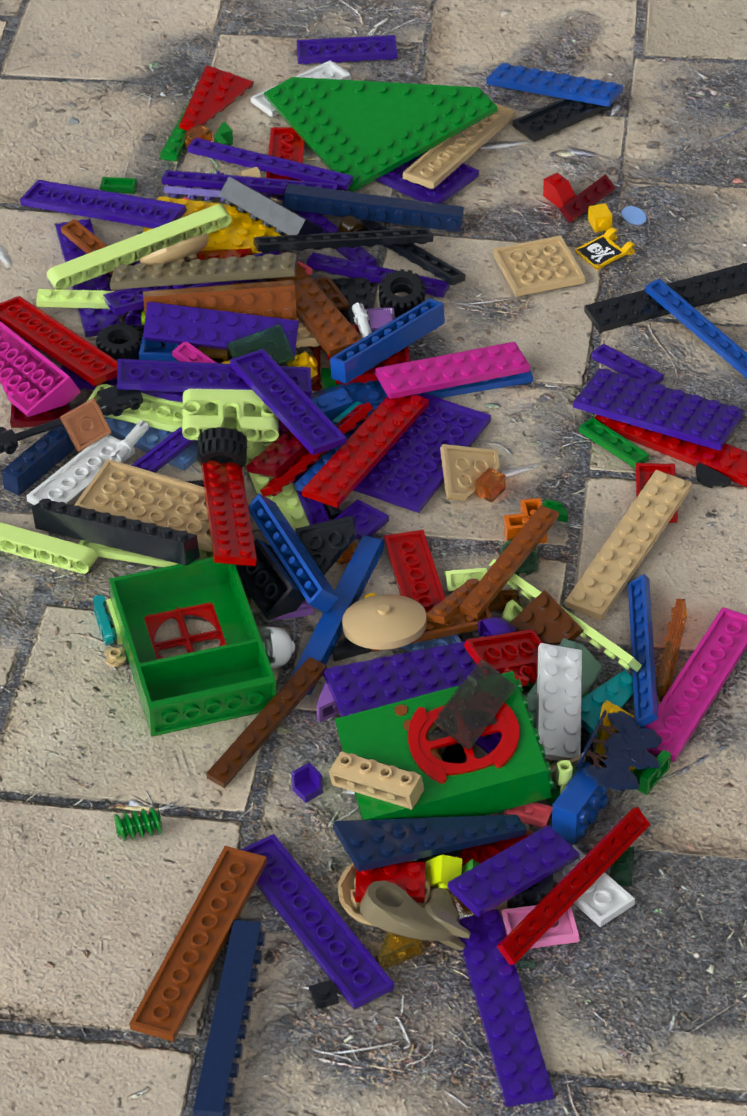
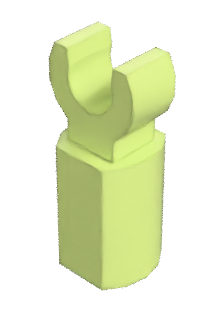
(563, 774)

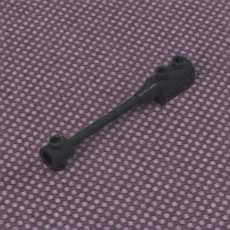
(109, 401)

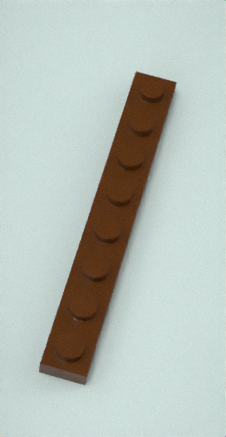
(266, 722)

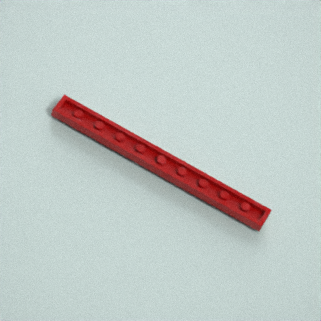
(573, 886)

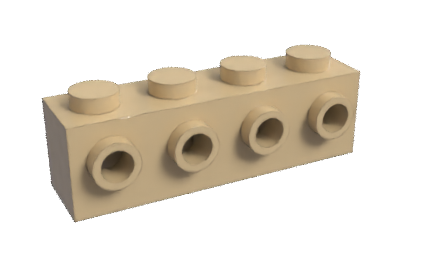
(376, 780)

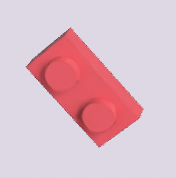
(532, 814)

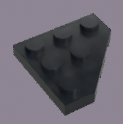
(327, 540)

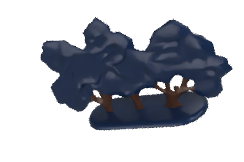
(622, 752)

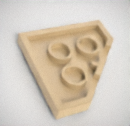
(462, 468)

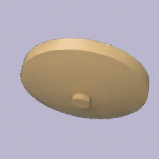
(384, 621)

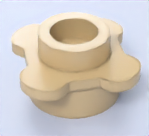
(115, 656)

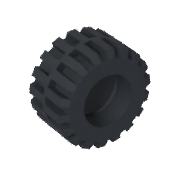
(401, 282)
(120, 341)
(222, 445)

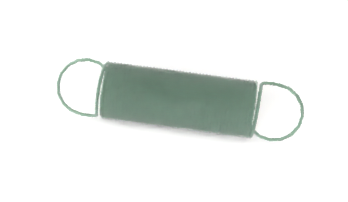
(525, 963)

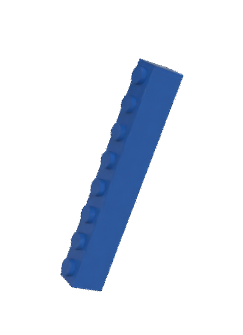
(387, 341)
(292, 553)

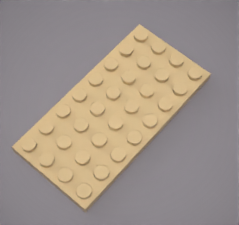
(149, 498)

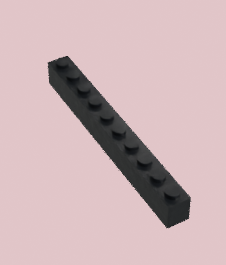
(116, 531)

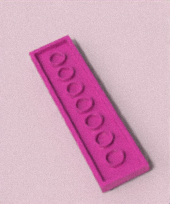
(452, 370)

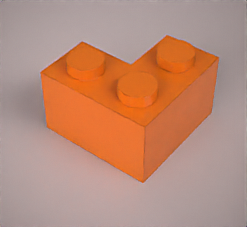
(515, 522)

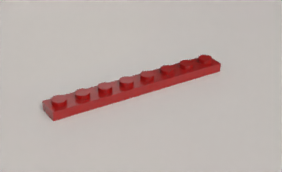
(346, 424)

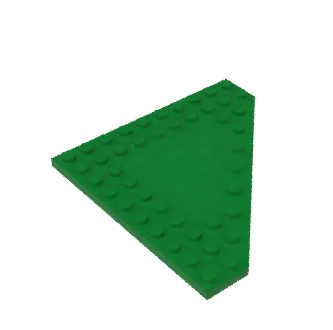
(374, 124)

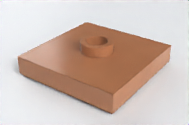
(85, 424)

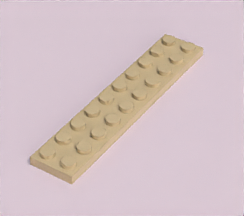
(450, 154)
(628, 545)

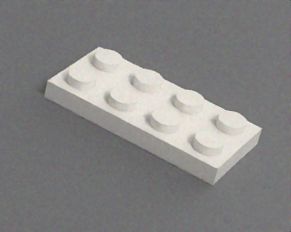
(602, 899)

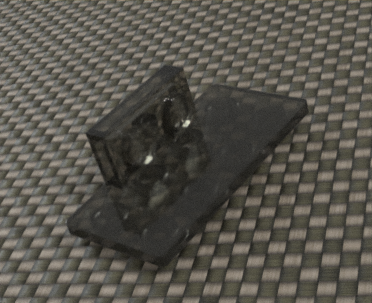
(474, 704)

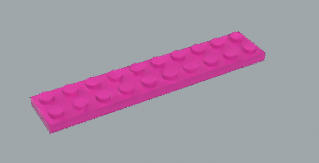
(700, 682)

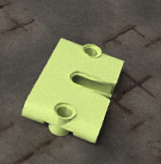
(210, 408)

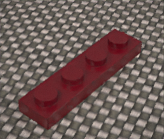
(587, 198)

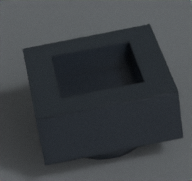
(323, 994)

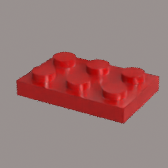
(406, 875)

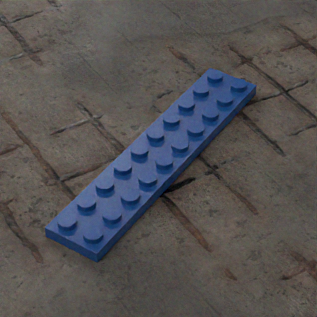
(375, 394)

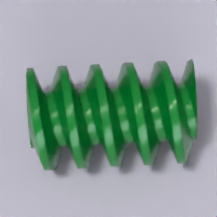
(138, 823)

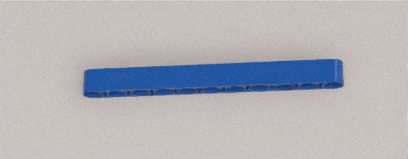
(349, 592)

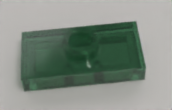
(622, 869)

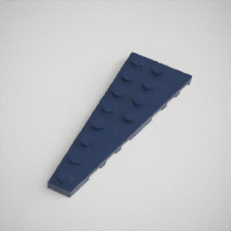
(396, 841)

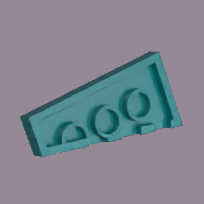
(616, 690)

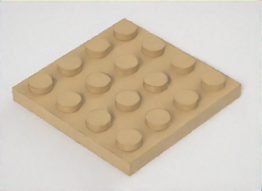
(538, 266)

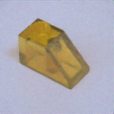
(398, 949)

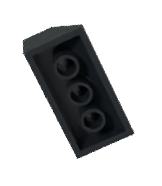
(270, 583)

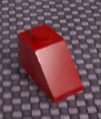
(558, 190)

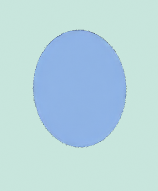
(633, 215)

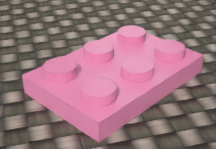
(561, 932)

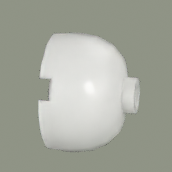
(277, 646)

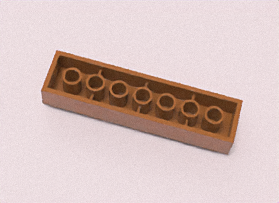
(261, 299)

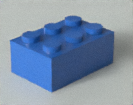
(578, 806)

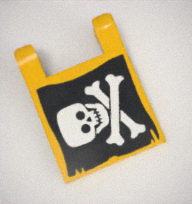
(604, 251)

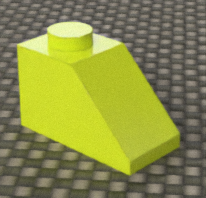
(442, 870)

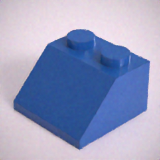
(332, 401)

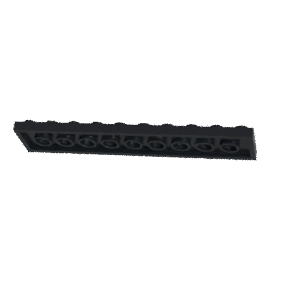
(641, 306)

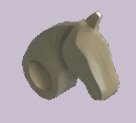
(396, 912)

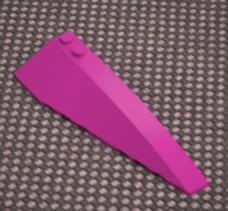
(30, 378)

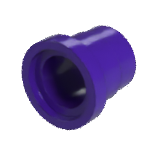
(134, 318)

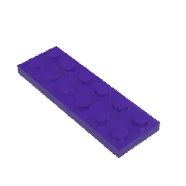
(347, 49)
(513, 871)

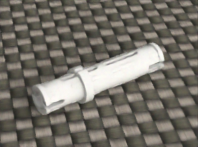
(361, 319)
(125, 446)

